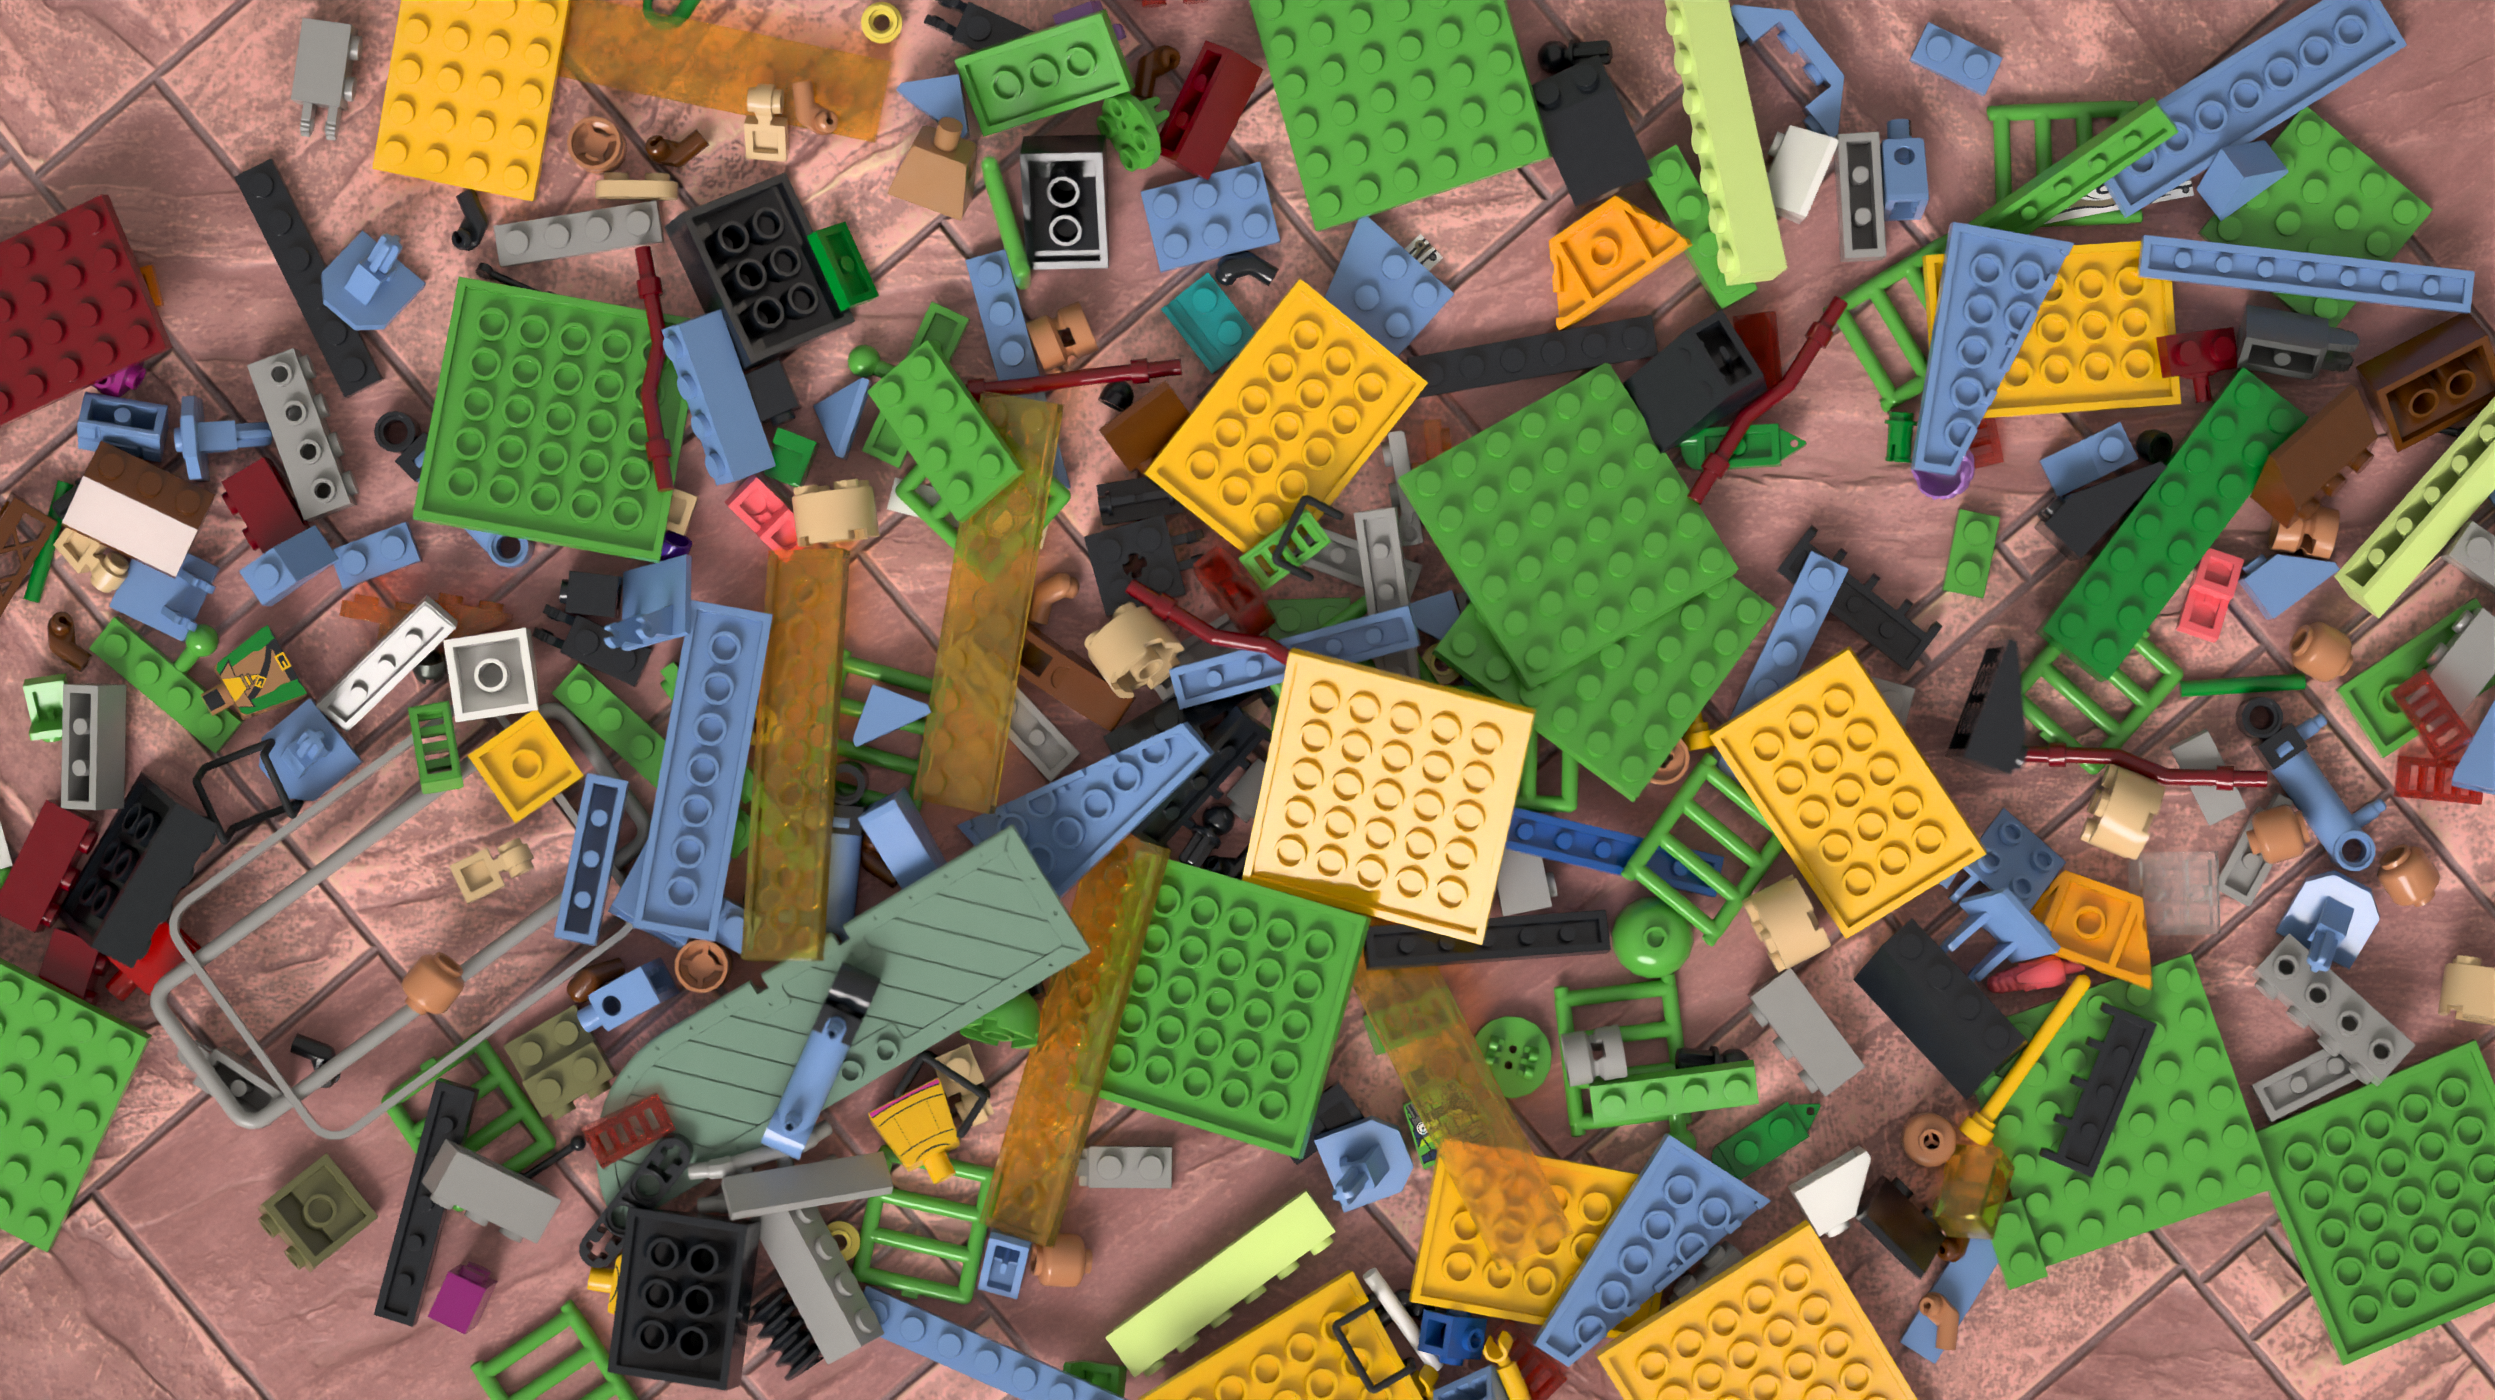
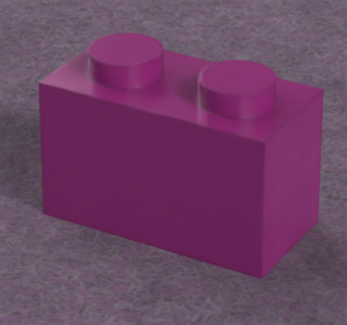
(463, 1297)

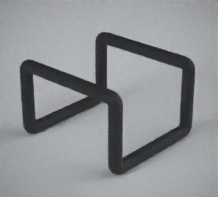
(1306, 499)
(291, 808)
(929, 1057)
(1410, 1365)

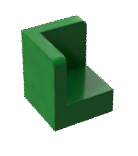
(792, 457)

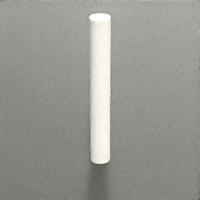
(1399, 1315)

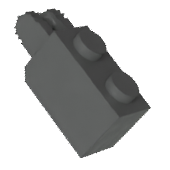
(2292, 343)

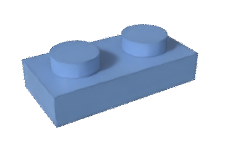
(1955, 59)
(376, 555)

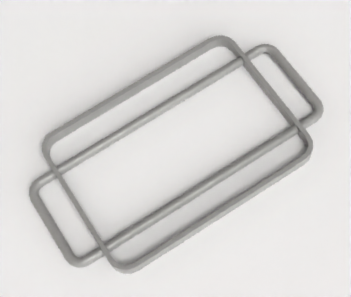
(293, 1096)

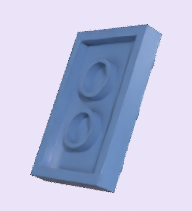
(1210, 217)

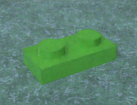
(1970, 553)
(2017, 1247)

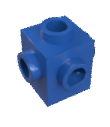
(1452, 1335)

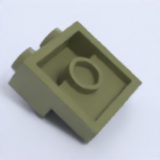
(560, 1063)
(316, 1214)

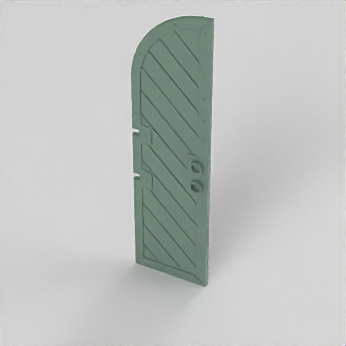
(943, 958)

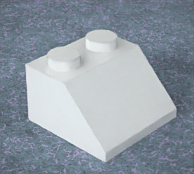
(1798, 170)
(492, 674)
(1833, 1192)

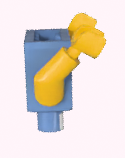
(1484, 1384)

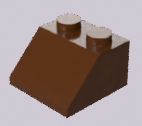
(1145, 427)

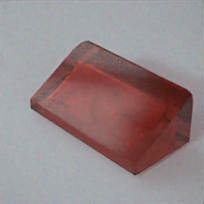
(1761, 339)

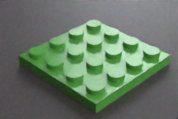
(2325, 205)

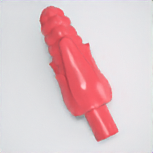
(2036, 974)

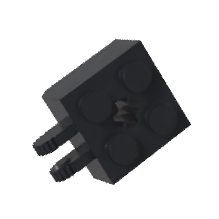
(1145, 538)

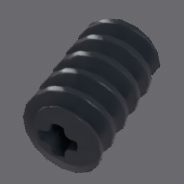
(785, 1332)

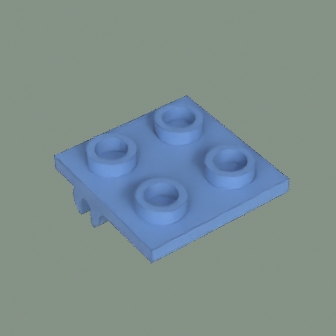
(165, 601)
(654, 604)
(2012, 860)
(2009, 923)

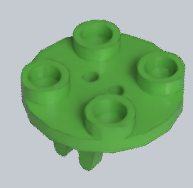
(1132, 129)
(1529, 1062)

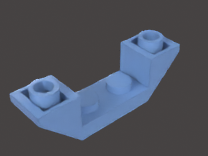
(1755, 22)

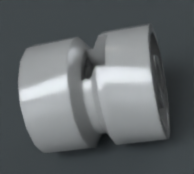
(1579, 1060)

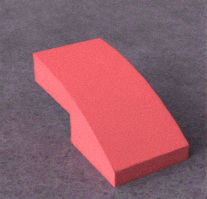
(765, 514)
(2209, 595)

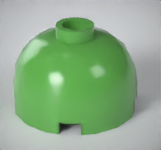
(1651, 938)
(1012, 1021)

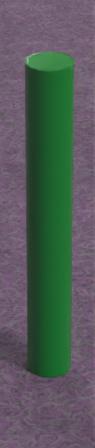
(43, 560)
(2241, 685)

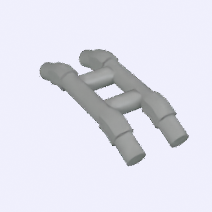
(743, 1164)

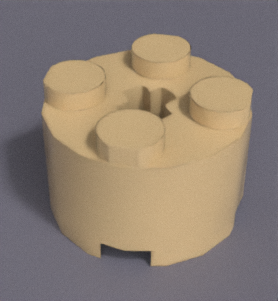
(835, 514)
(1133, 650)
(2122, 812)
(1786, 923)
(2468, 991)

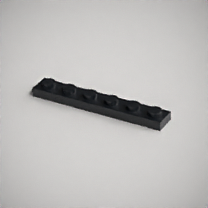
(302, 269)
(1535, 356)
(1504, 940)
(420, 1217)

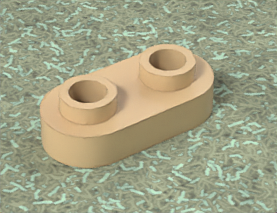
(619, 187)

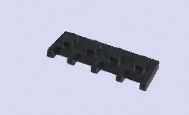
(1865, 611)
(1169, 715)
(1232, 744)
(2102, 1091)

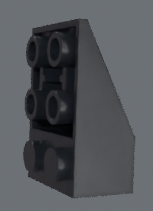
(1695, 382)

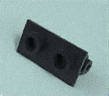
(1134, 501)

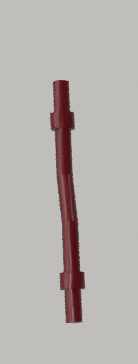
(1817, 337)
(1138, 371)
(657, 447)
(1167, 609)
(2224, 778)

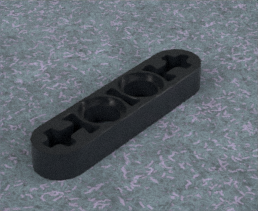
(632, 1197)

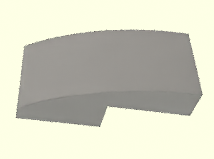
(2201, 753)

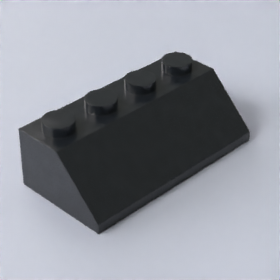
(1940, 1009)

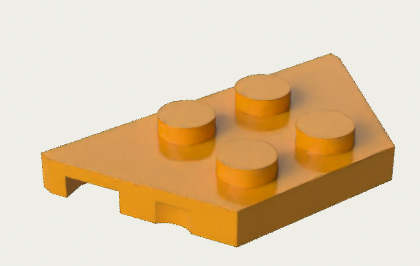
(1607, 255)
(2097, 927)

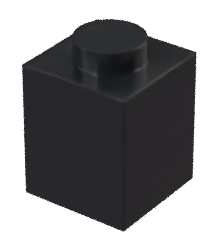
(773, 394)
(592, 594)

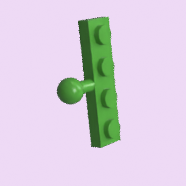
(938, 325)
(168, 681)
(1675, 1094)

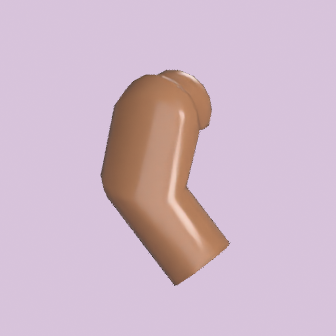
(811, 113)
(1049, 592)
(1944, 1316)

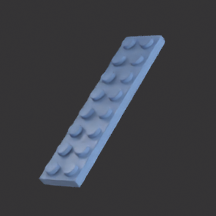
(2258, 92)
(702, 771)

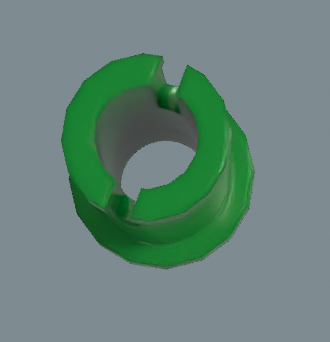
(1900, 436)

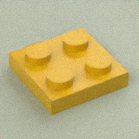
(525, 766)

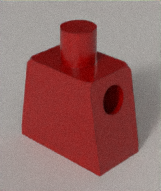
(157, 962)

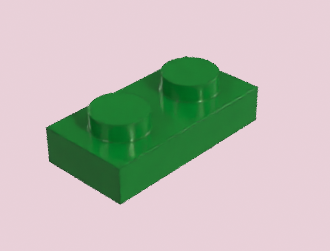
(842, 266)

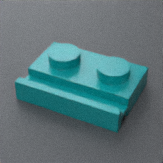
(1209, 323)

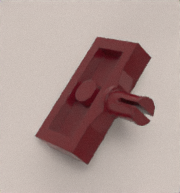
(2197, 357)

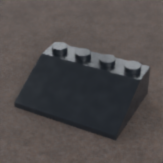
(759, 269)
(1993, 719)
(137, 871)
(684, 1297)

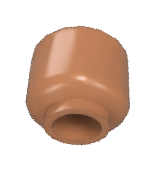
(2321, 651)
(2278, 834)
(2408, 875)
(433, 984)
(1913, 1139)
(1062, 1264)

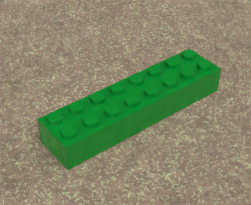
(2170, 525)

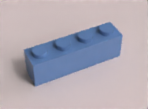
(717, 398)
(591, 859)

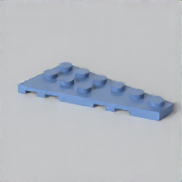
(1385, 288)
(1982, 316)
(1093, 809)
(1655, 1235)

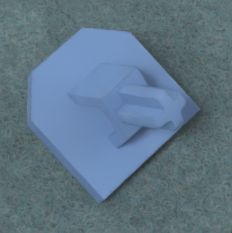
(368, 283)
(199, 437)
(309, 753)
(2331, 919)
(1365, 1161)

